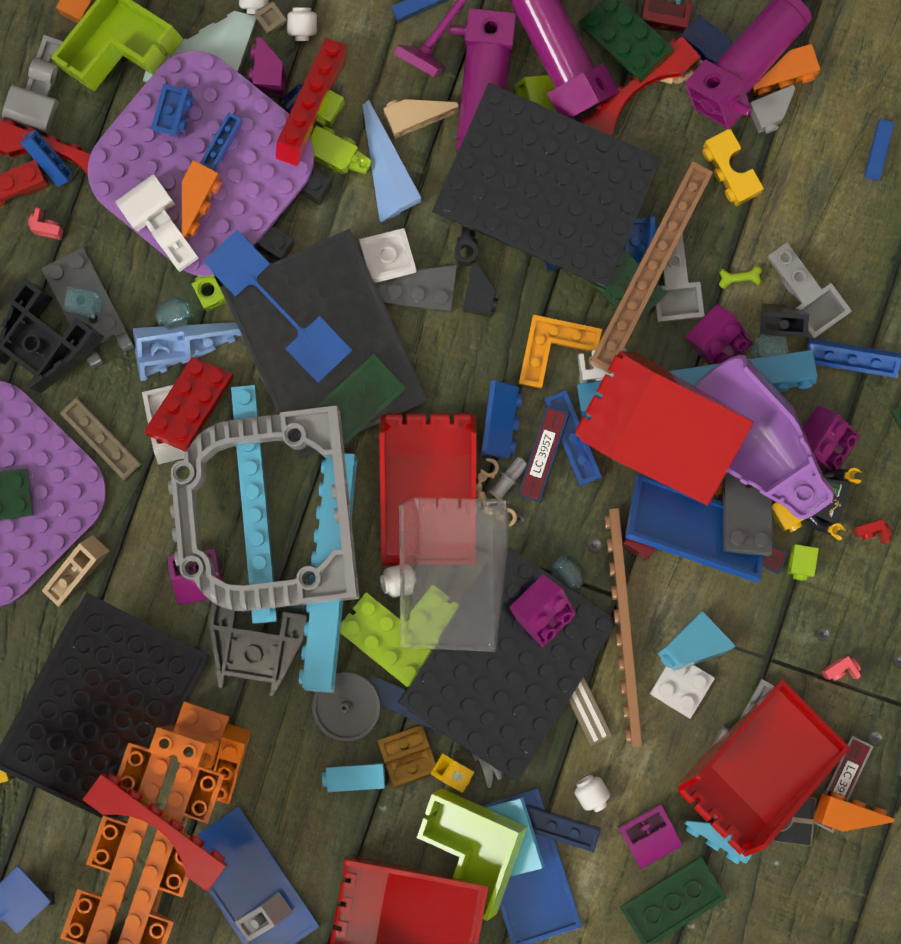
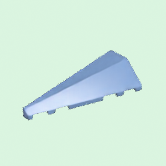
(391, 180)
(162, 347)

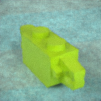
(336, 152)

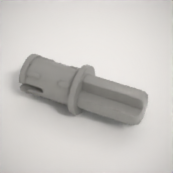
(508, 478)

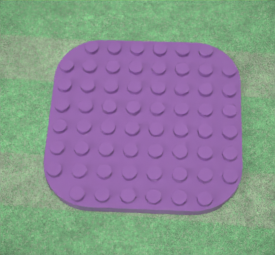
(253, 182)
(64, 487)

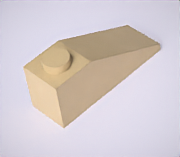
(412, 115)
(75, 570)

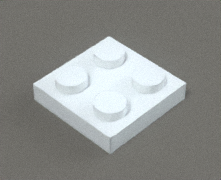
(388, 255)
(682, 688)

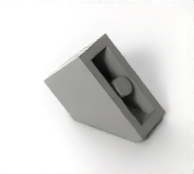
(771, 109)
(263, 916)

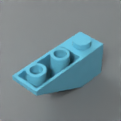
(714, 840)

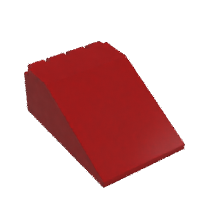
(663, 427)
(425, 462)
(763, 769)
(405, 906)

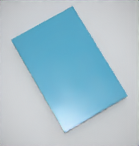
(529, 855)

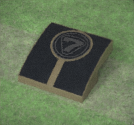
(801, 826)

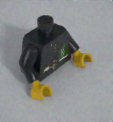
(828, 518)

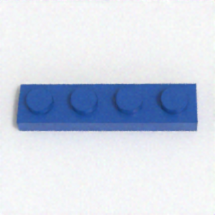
(855, 358)
(577, 451)

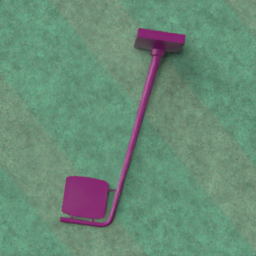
(421, 56)

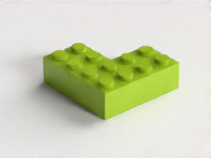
(114, 31)
(378, 635)
(481, 839)

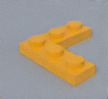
(550, 331)

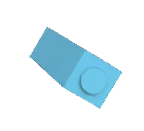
(695, 643)
(354, 777)

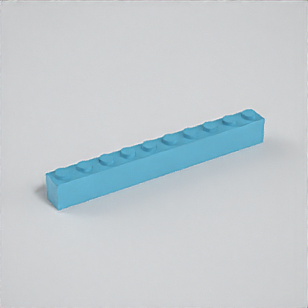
(254, 502)
(325, 618)

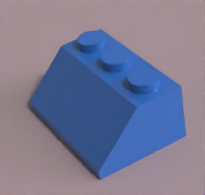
(501, 420)

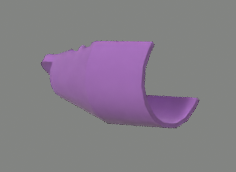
(776, 451)

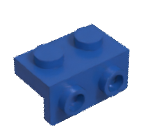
(172, 110)
(640, 237)

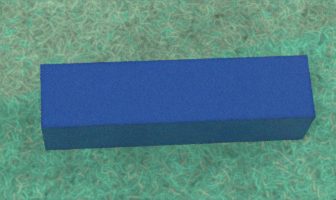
(411, 8)
(221, 141)
(878, 149)
(46, 158)

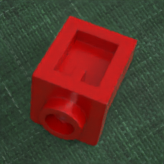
(868, 531)

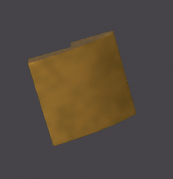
(407, 756)

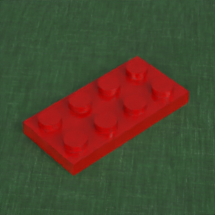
(189, 404)

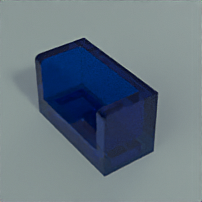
(707, 39)

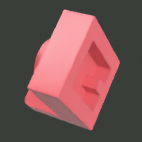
(47, 229)
(836, 669)

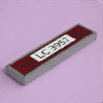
(848, 771)

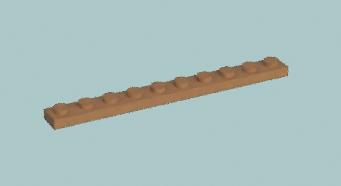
(651, 266)
(623, 639)

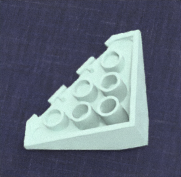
(226, 39)

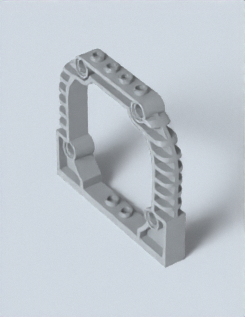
(334, 577)

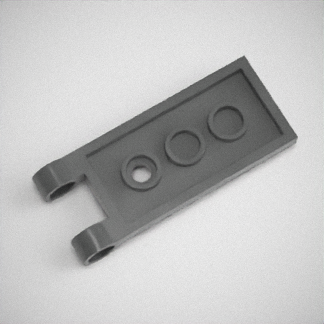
(78, 272)
(746, 519)

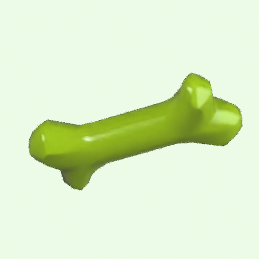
(728, 278)

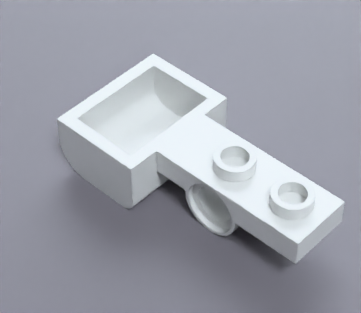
(148, 206)

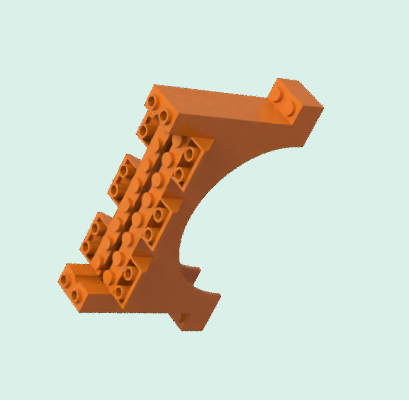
(120, 840)

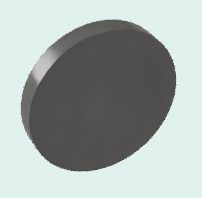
(350, 710)

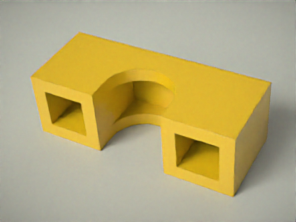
(739, 186)

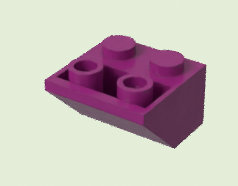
(268, 70)
(718, 336)
(829, 438)
(185, 589)
(543, 610)
(649, 835)

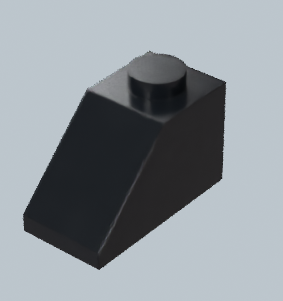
(480, 294)
(783, 321)

